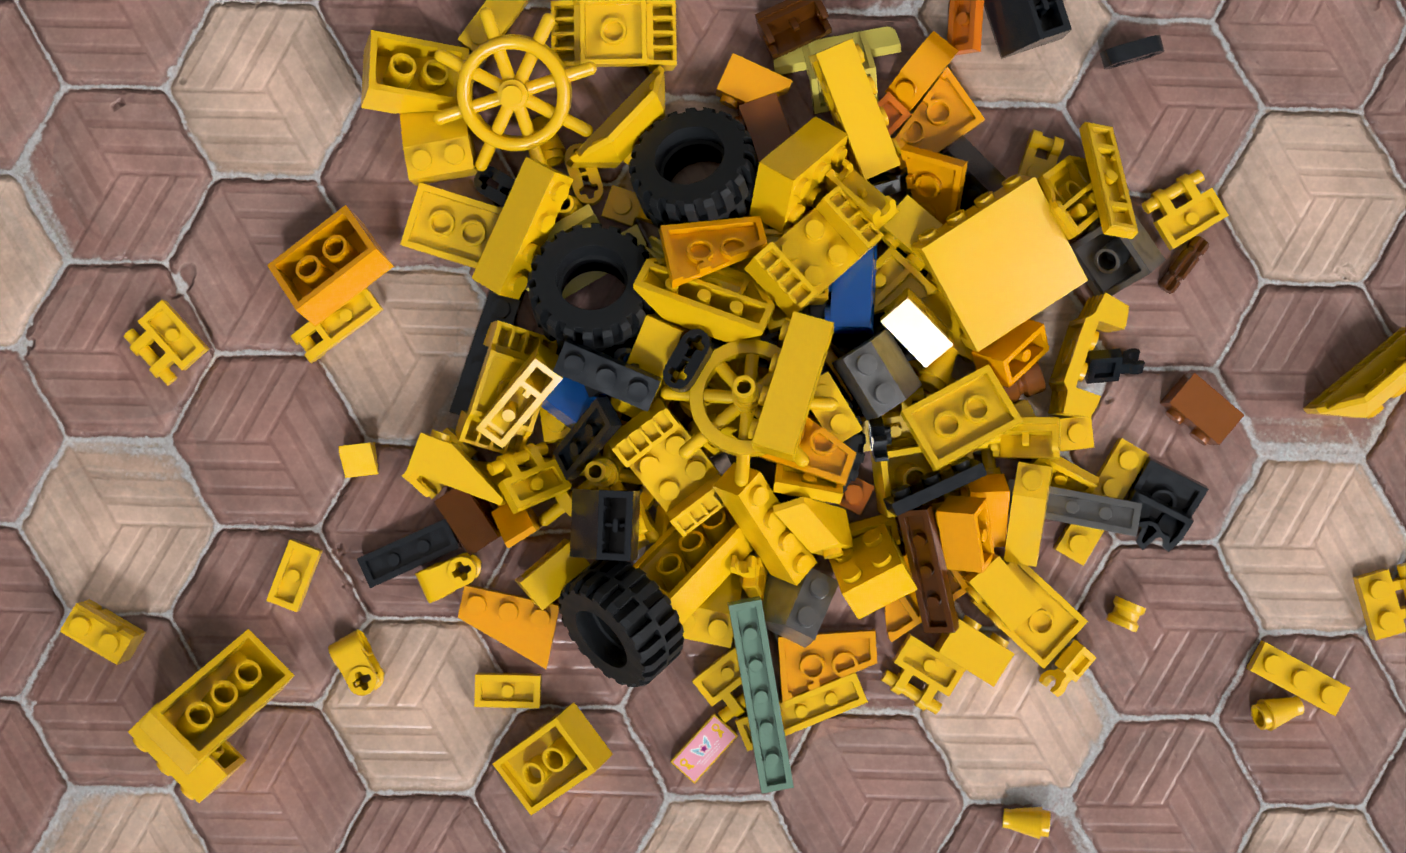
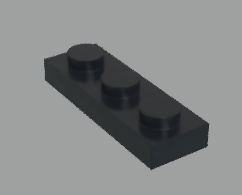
(607, 374)
(587, 438)
(934, 485)
(408, 553)

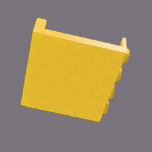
(1000, 260)

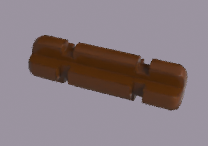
(1183, 264)

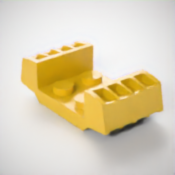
(615, 33)
(814, 252)
(1101, 314)
(506, 352)
(679, 485)

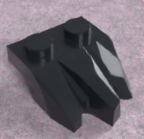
(1167, 503)

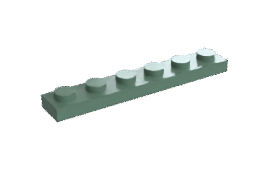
(760, 694)

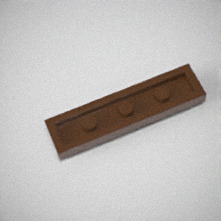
(928, 570)

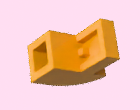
(922, 70)

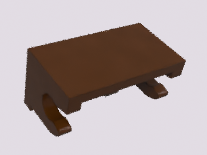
(792, 25)
(469, 519)

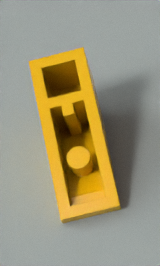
(521, 396)
(449, 465)
(1027, 513)
(817, 525)

